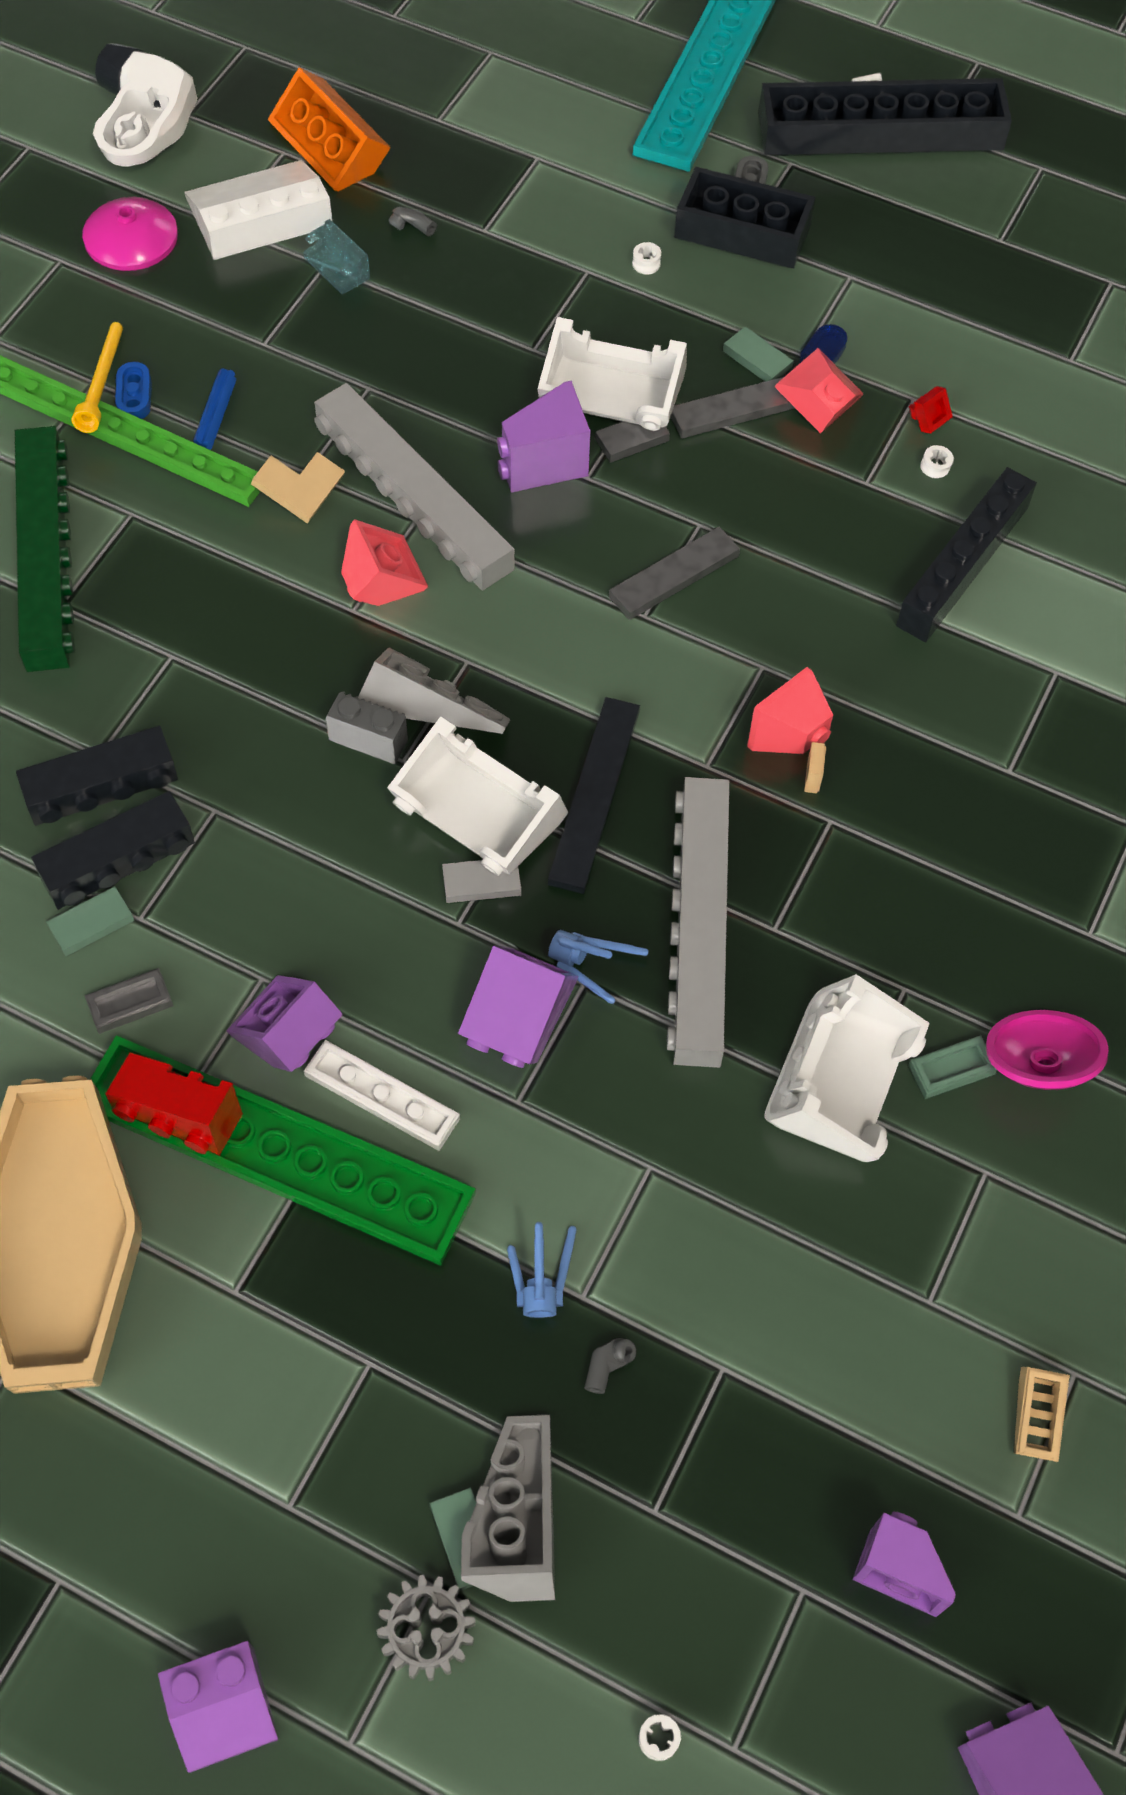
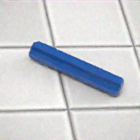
(215, 408)

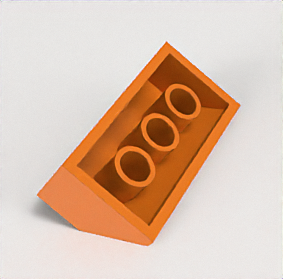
(327, 131)

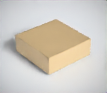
(815, 767)

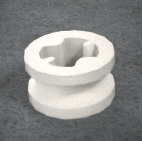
(649, 250)
(939, 453)
(666, 1724)

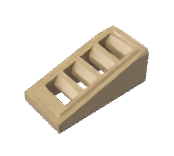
(1058, 1398)

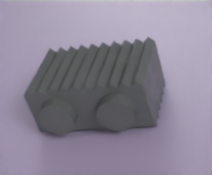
(367, 727)

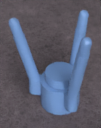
(572, 948)
(539, 1296)

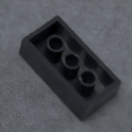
(744, 217)

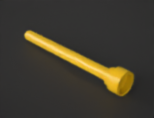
(87, 414)

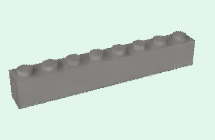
(414, 487)
(700, 924)

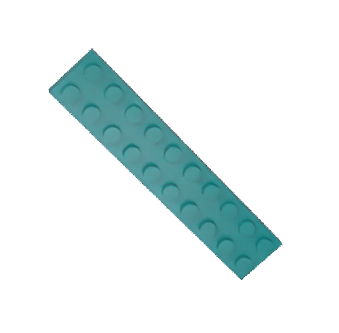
(701, 82)

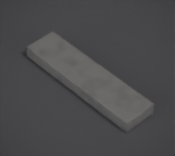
(729, 408)
(674, 573)

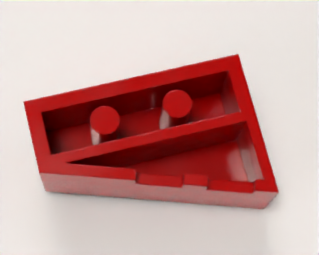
(175, 1103)

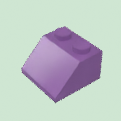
(286, 1022)
(904, 1565)
(218, 1706)

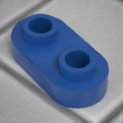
(133, 389)

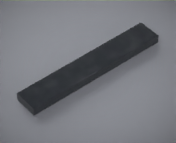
(594, 796)

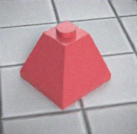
(819, 390)
(379, 565)
(791, 717)

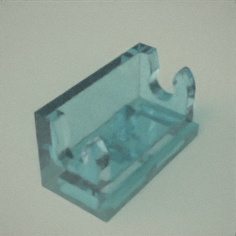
(337, 257)

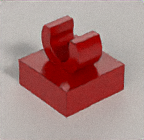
(931, 410)

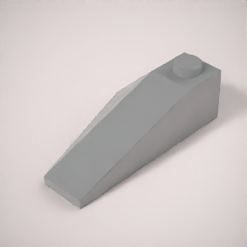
(405, 687)
(511, 1528)

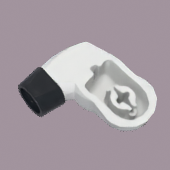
(149, 105)

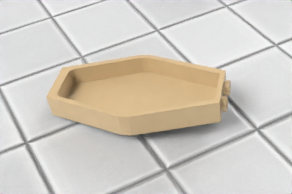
(63, 1236)

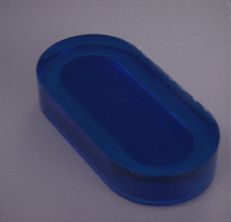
(830, 340)

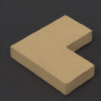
(295, 492)

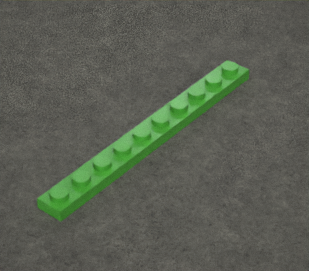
(131, 433)

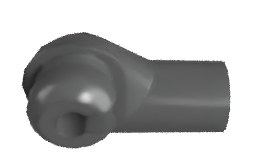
(415, 218)
(607, 1359)

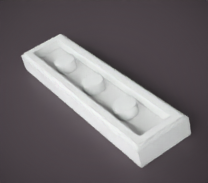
(382, 1095)

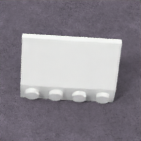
(260, 208)

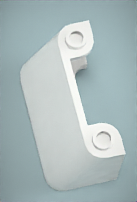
(615, 378)
(476, 799)
(845, 1067)

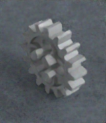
(405, 1611)

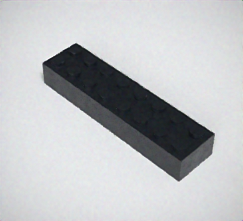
(884, 116)

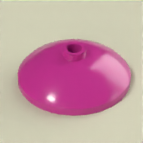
(130, 233)
(1047, 1049)

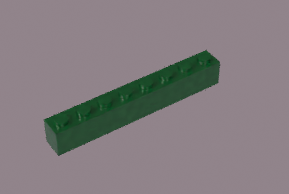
(43, 549)

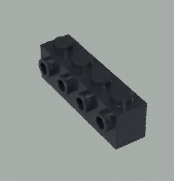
(97, 775)
(113, 850)

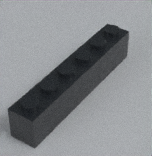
(965, 554)

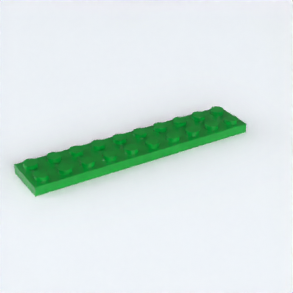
(319, 1167)

